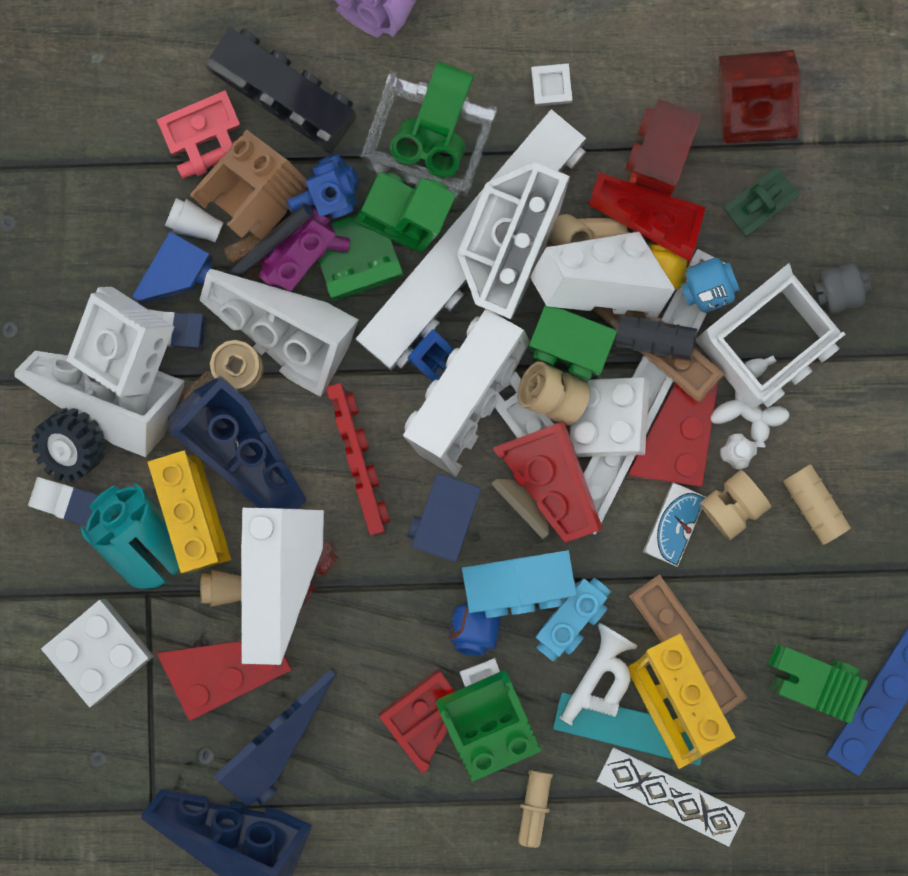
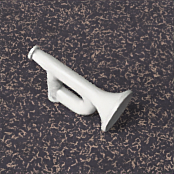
(610, 646)

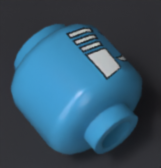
(710, 285)

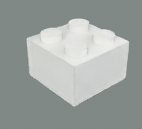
(97, 652)

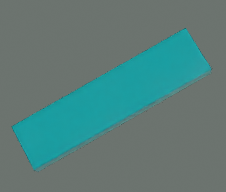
(628, 729)

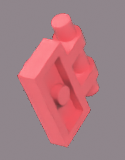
(197, 125)

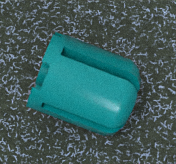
(116, 536)

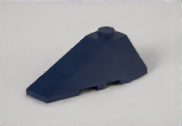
(262, 761)
(229, 837)

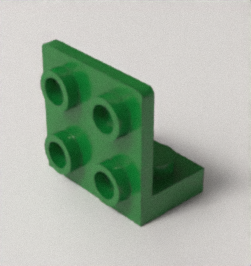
(365, 266)

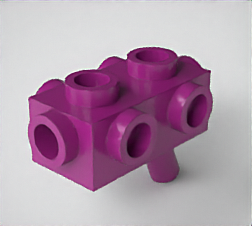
(300, 250)

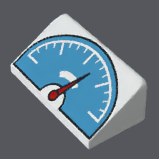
(674, 524)

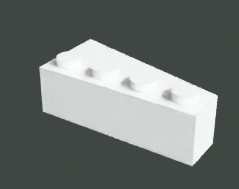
(466, 391)

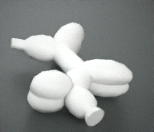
(761, 419)

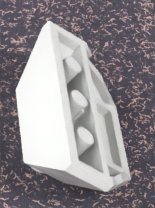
(510, 234)

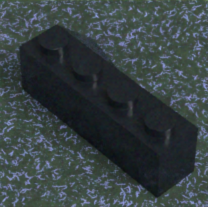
(280, 89)

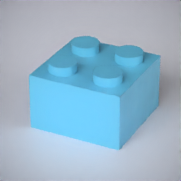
(519, 584)

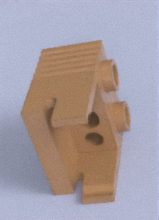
(252, 186)

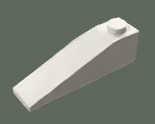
(293, 329)

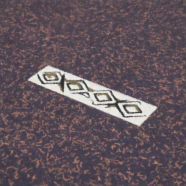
(671, 797)

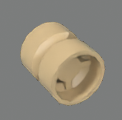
(237, 364)
(553, 393)
(735, 505)

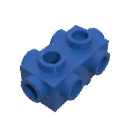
(329, 188)

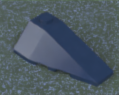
(233, 441)

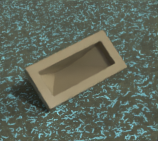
(523, 504)

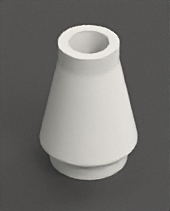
(192, 221)

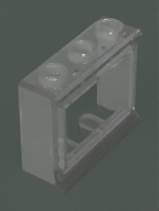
(413, 173)

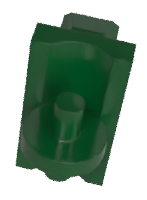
(761, 201)

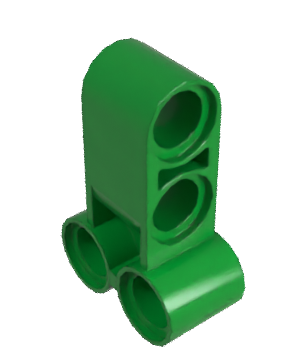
(436, 123)

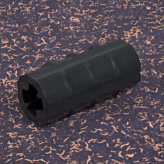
(656, 337)

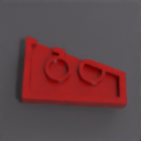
(654, 214)

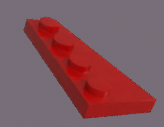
(356, 443)

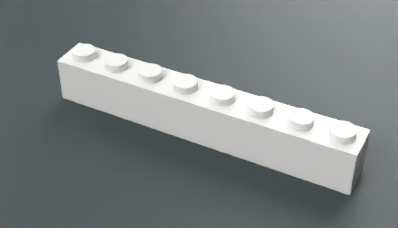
(439, 276)

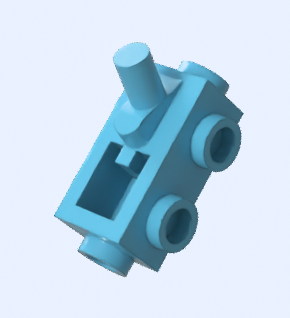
(563, 627)

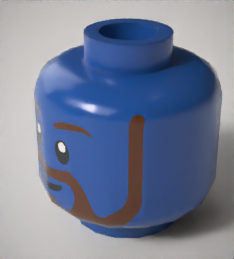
(473, 632)

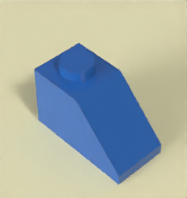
(173, 271)

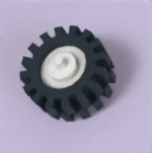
(68, 444)

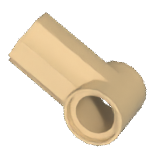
(572, 230)

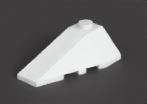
(126, 421)
(276, 572)

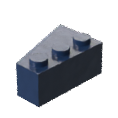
(445, 518)

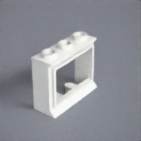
(735, 370)

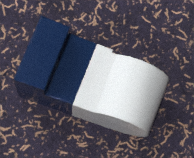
(188, 329)
(62, 500)

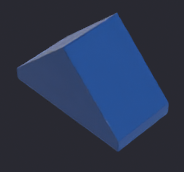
(431, 356)

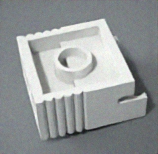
(119, 343)

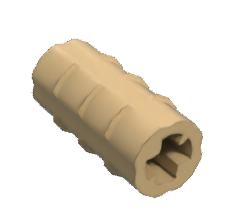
(816, 504)

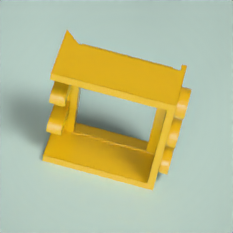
(189, 511)
(689, 696)

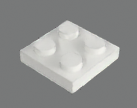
(613, 419)

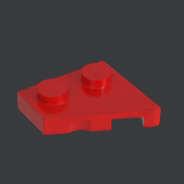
(416, 719)

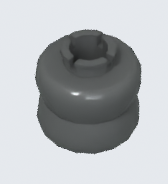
(842, 287)

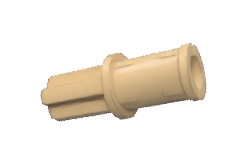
(534, 808)

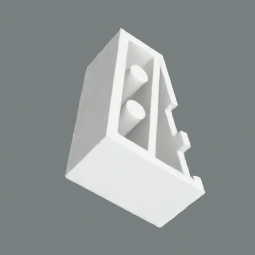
(603, 273)

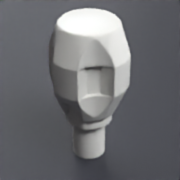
(738, 451)

